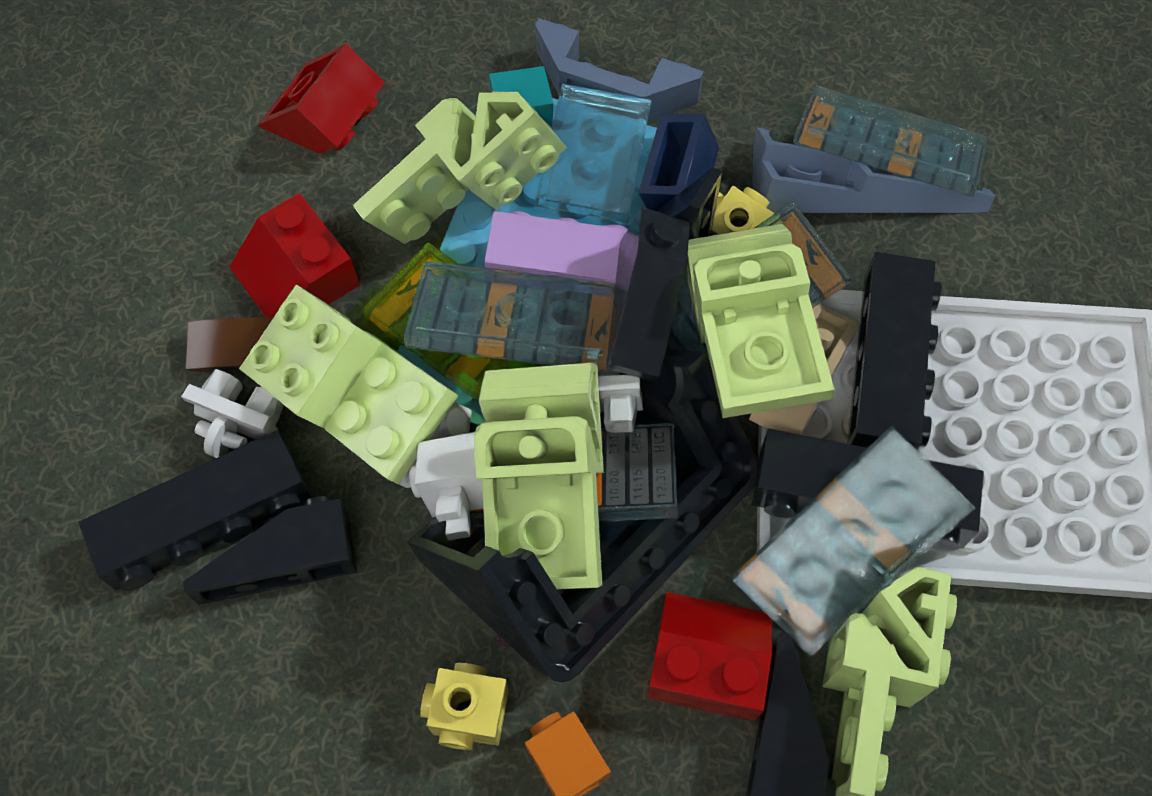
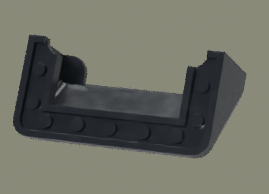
(569, 627)

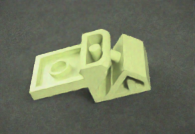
(462, 152)
(757, 320)
(348, 383)
(541, 467)
(882, 661)

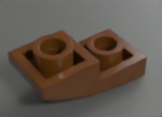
(222, 342)

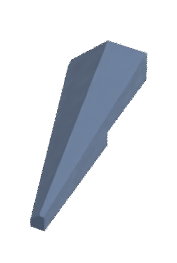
(839, 185)

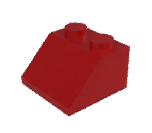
(325, 101)
(288, 250)
(712, 657)

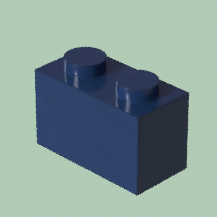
(679, 156)

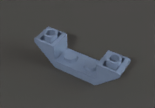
(670, 89)

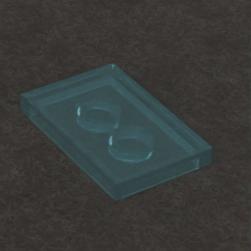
(602, 153)

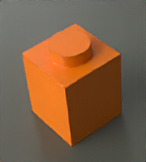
(566, 755)

